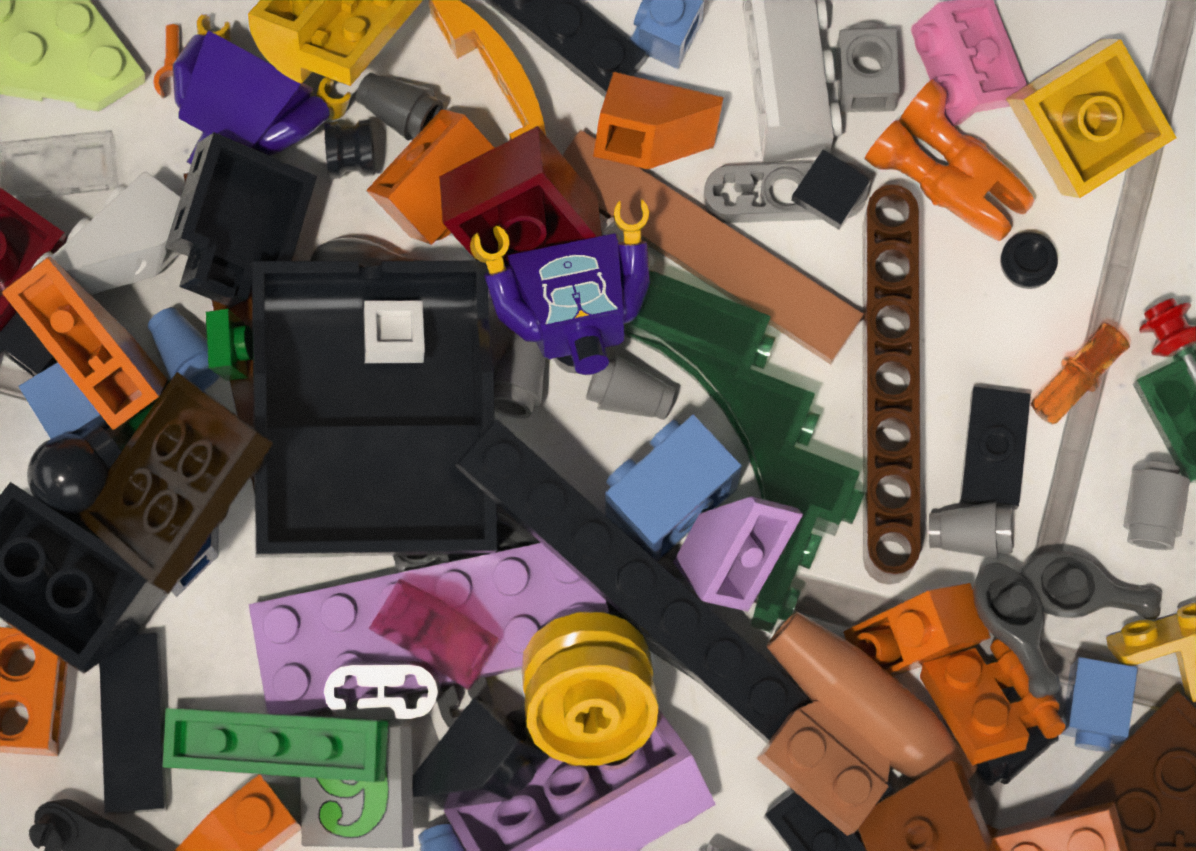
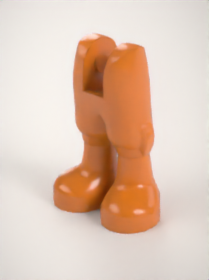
(970, 169)

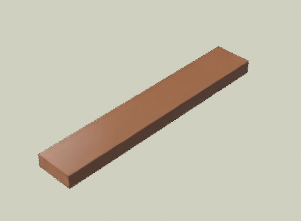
(718, 253)

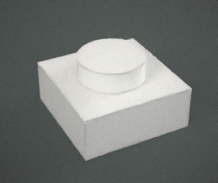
(393, 332)

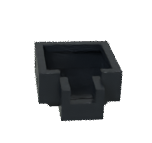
(236, 212)

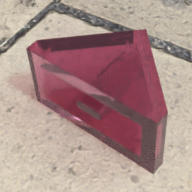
(434, 633)

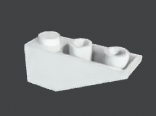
(123, 239)

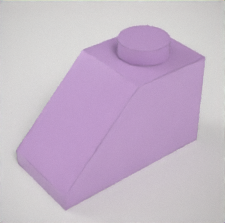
(735, 550)

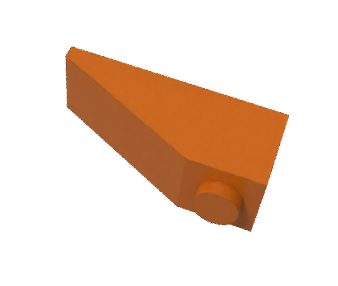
(86, 342)

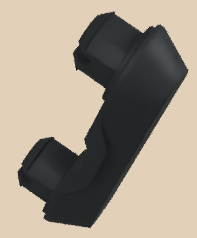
(72, 827)

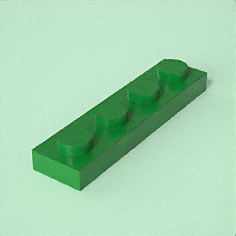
(275, 744)

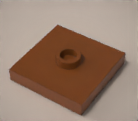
(929, 816)

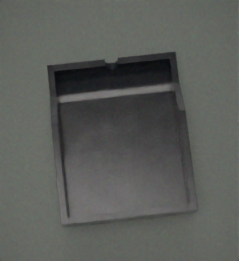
(361, 445)

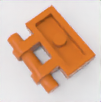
(977, 709)

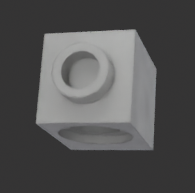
(861, 90)

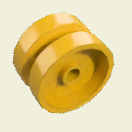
(589, 689)

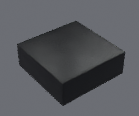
(831, 189)

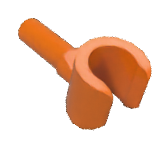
(171, 55)

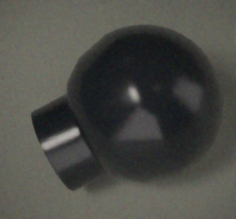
(72, 470)

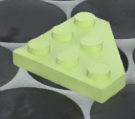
(63, 54)

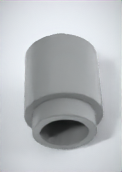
(1156, 506)

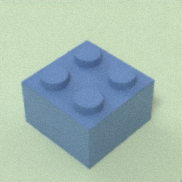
(671, 486)

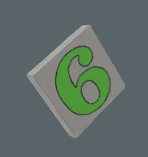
(361, 811)

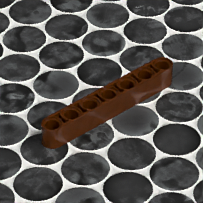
(896, 356)

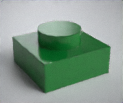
(228, 344)

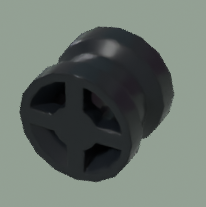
(349, 149)

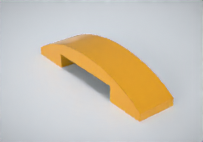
(469, 31)

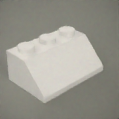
(791, 78)

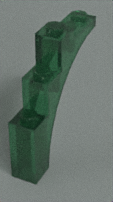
(718, 348)

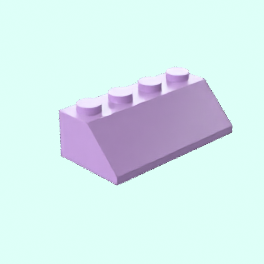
(593, 806)

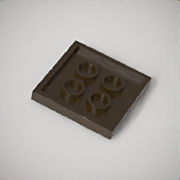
(175, 482)

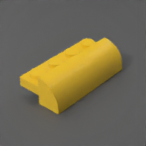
(325, 35)

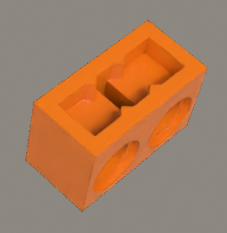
(38, 690)

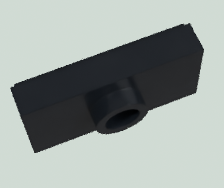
(994, 447)

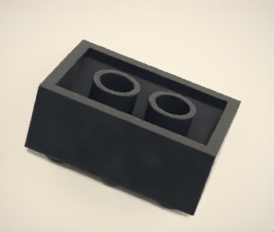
(66, 584)

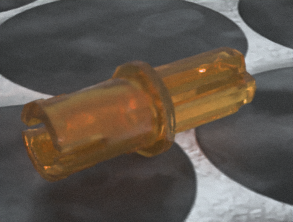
(1079, 374)

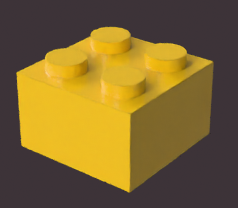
(1091, 118)

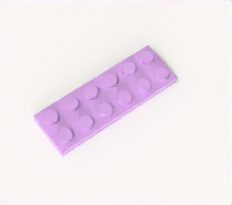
(317, 631)

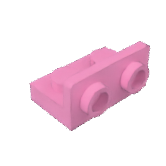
(969, 56)

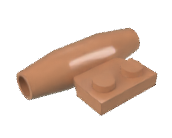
(854, 730)

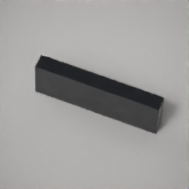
(133, 727)

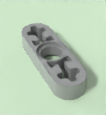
(770, 211)

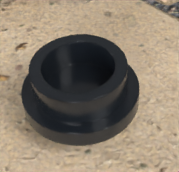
(1028, 260)

